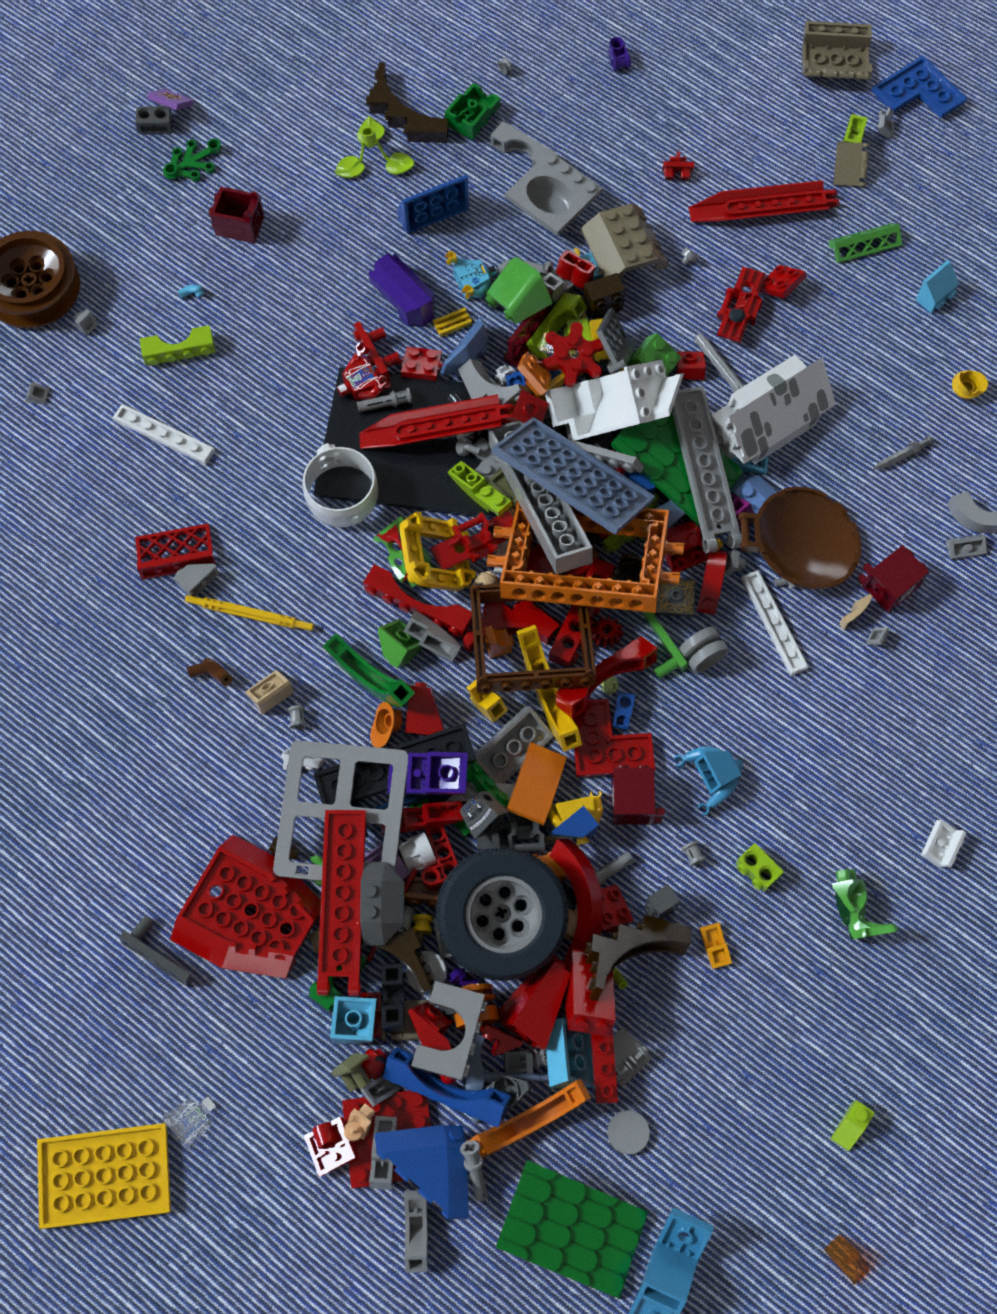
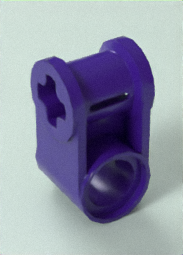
(618, 54)

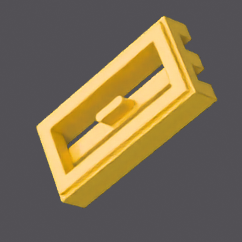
(452, 319)

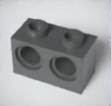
(154, 120)
(662, 903)

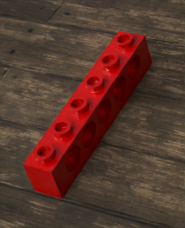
(566, 656)

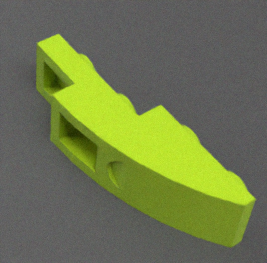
(479, 490)

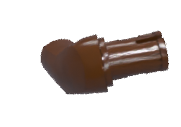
(213, 669)

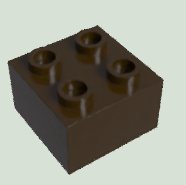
(603, 295)

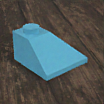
(353, 1020)

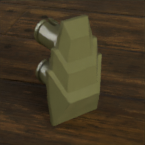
(352, 1072)

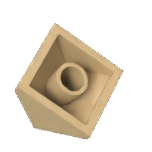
(270, 691)

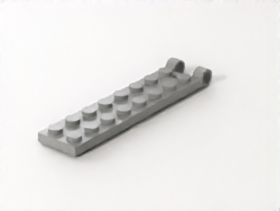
(705, 468)

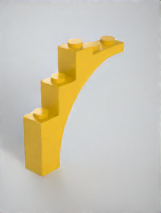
(559, 722)

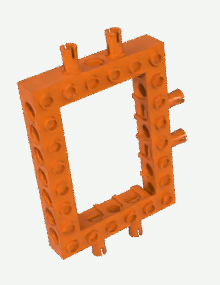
(588, 591)

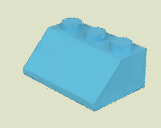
(569, 1056)

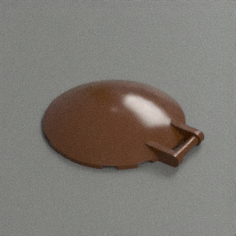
(804, 538)

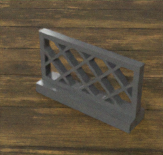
(615, 341)

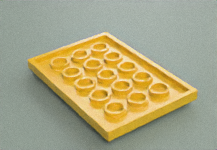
(103, 1176)

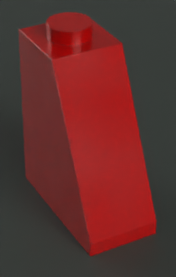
(423, 712)

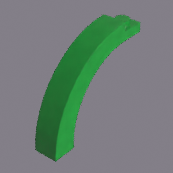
(381, 686)

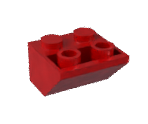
(693, 551)

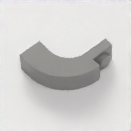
(970, 515)
(415, 1232)

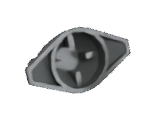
(512, 1086)

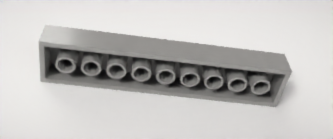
(547, 514)

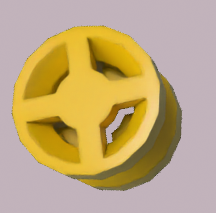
(423, 923)

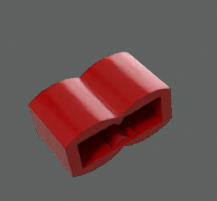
(575, 269)

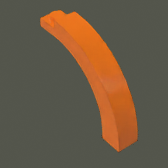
(532, 1119)

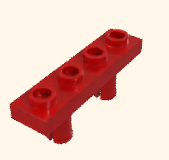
(379, 363)
(604, 1069)

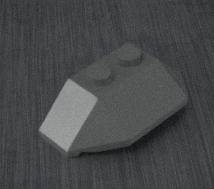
(381, 903)

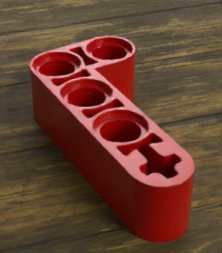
(443, 864)

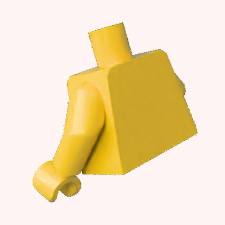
(566, 809)

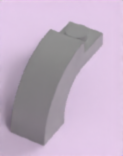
(557, 286)

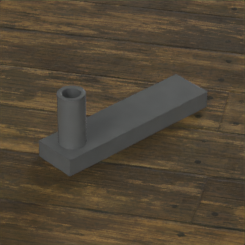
(133, 942)

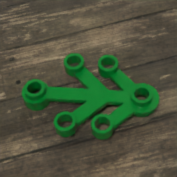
(173, 169)

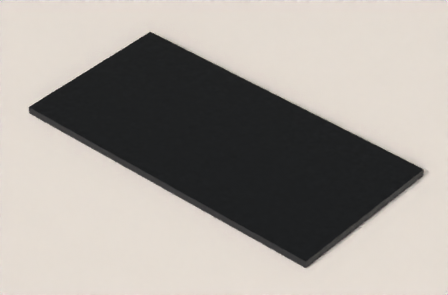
(408, 473)

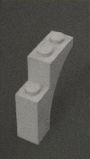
(481, 385)

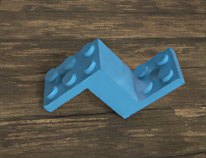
(672, 1265)

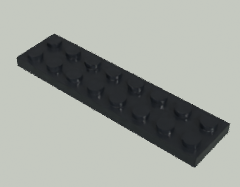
(373, 777)

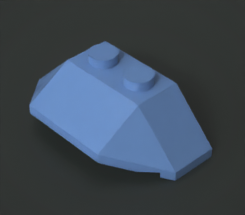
(470, 347)
(753, 490)

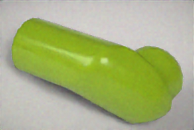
(619, 979)

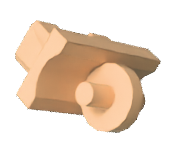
(358, 1123)

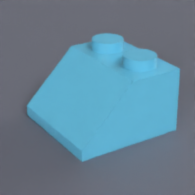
(938, 287)

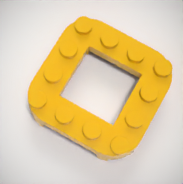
(419, 571)

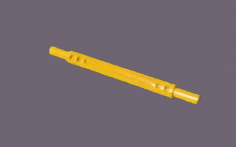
(248, 612)

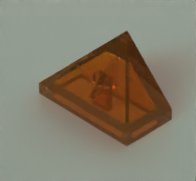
(847, 1259)

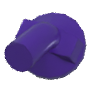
(458, 977)

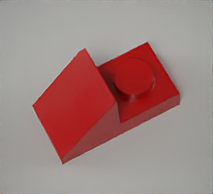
(504, 1040)

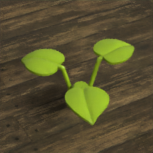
(369, 136)

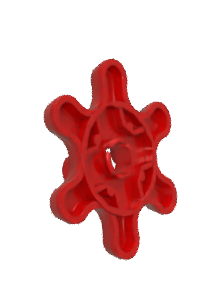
(569, 365)

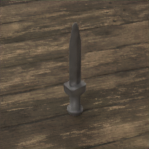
(912, 449)

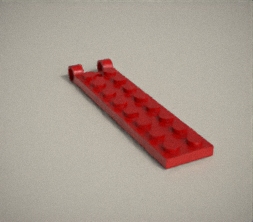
(340, 899)

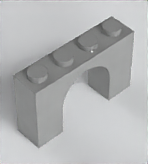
(453, 1062)

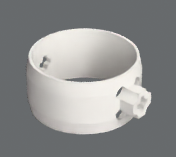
(349, 457)

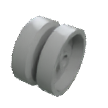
(704, 649)

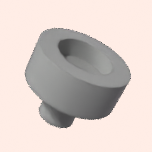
(689, 255)

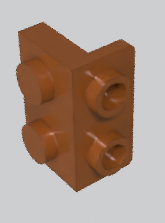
(419, 894)

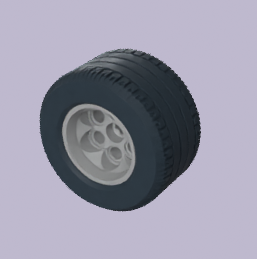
(516, 952)

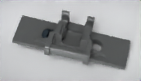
(520, 829)

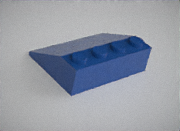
(434, 205)

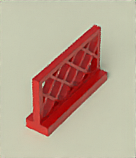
(166, 566)

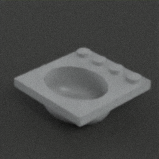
(553, 193)

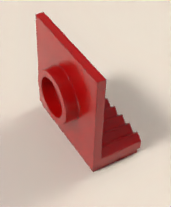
(692, 365)
(529, 407)
(433, 1016)

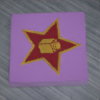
(170, 99)

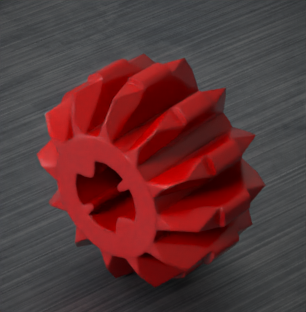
(607, 625)

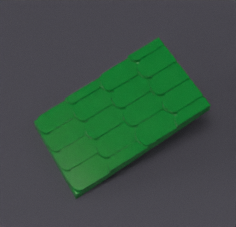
(660, 453)
(572, 1229)

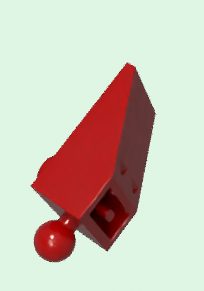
(430, 1038)

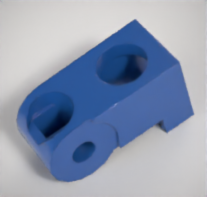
(623, 710)

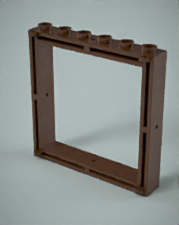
(527, 680)

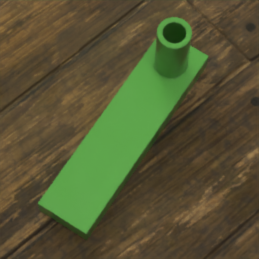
(677, 659)

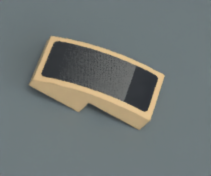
(857, 611)

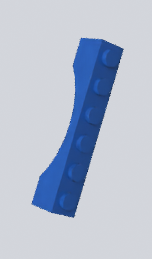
(486, 1105)

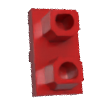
(677, 164)

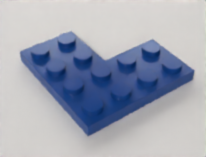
(921, 81)

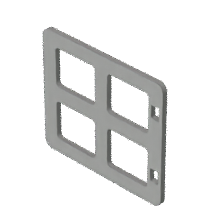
(349, 756)

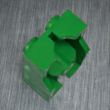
(471, 111)

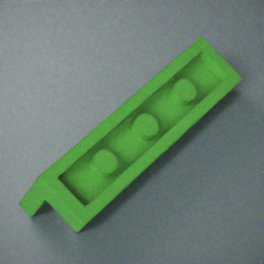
(862, 236)

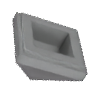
(878, 636)

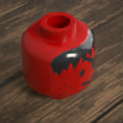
(375, 1064)

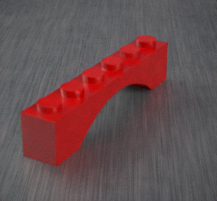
(451, 618)
(634, 657)

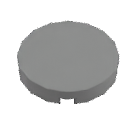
(628, 1132)

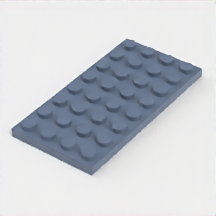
(573, 475)

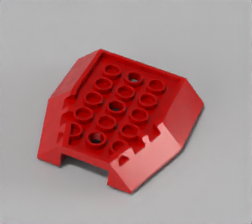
(224, 932)

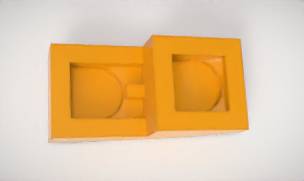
(715, 946)

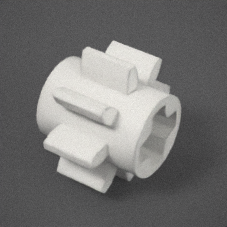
(502, 371)

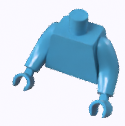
(717, 770)

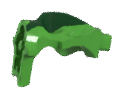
(851, 902)

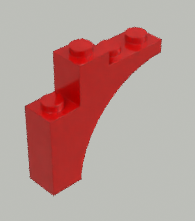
(520, 617)

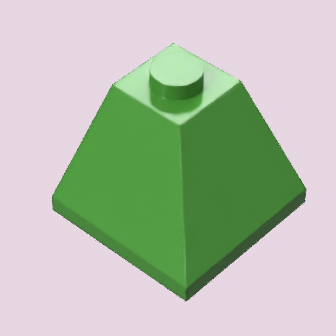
(397, 645)

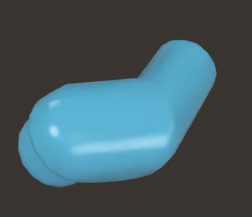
(197, 289)

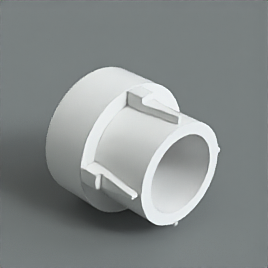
(417, 853)

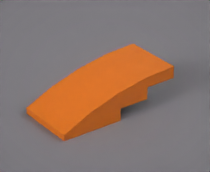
(536, 783)

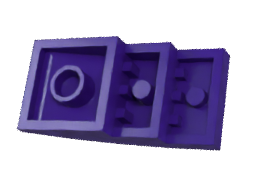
(435, 773)

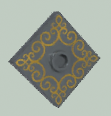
(677, 599)

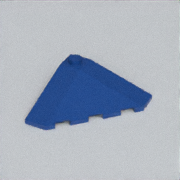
(432, 1162)

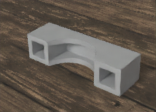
(507, 138)

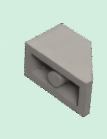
(195, 577)

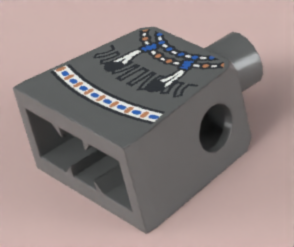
(481, 812)

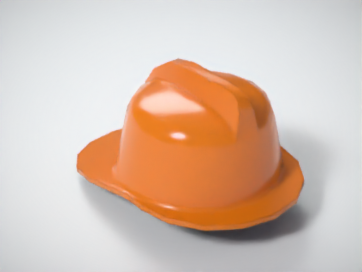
(386, 723)

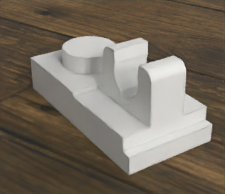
(309, 762)

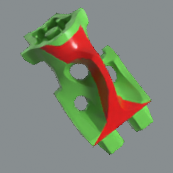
(388, 537)

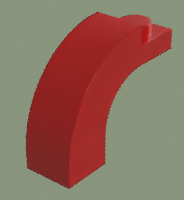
(712, 582)

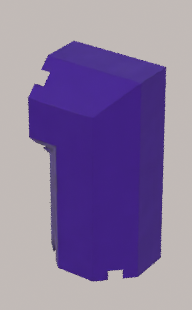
(403, 290)

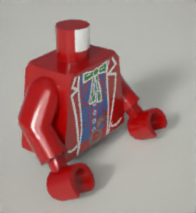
(361, 378)

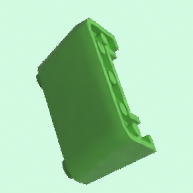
(519, 291)

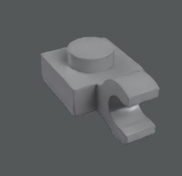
(886, 125)

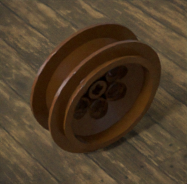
(36, 279)

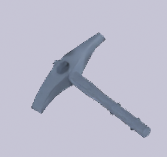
(477, 1077)

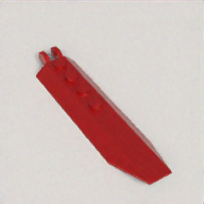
(764, 202)
(437, 422)

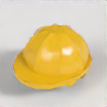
(969, 384)

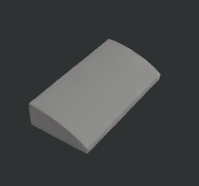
(507, 748)

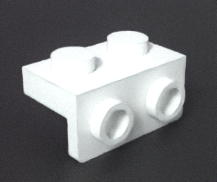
(943, 844)

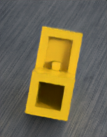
(488, 704)

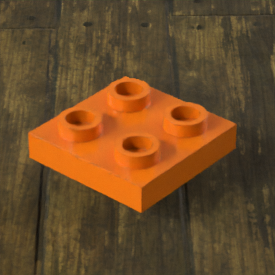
(537, 377)

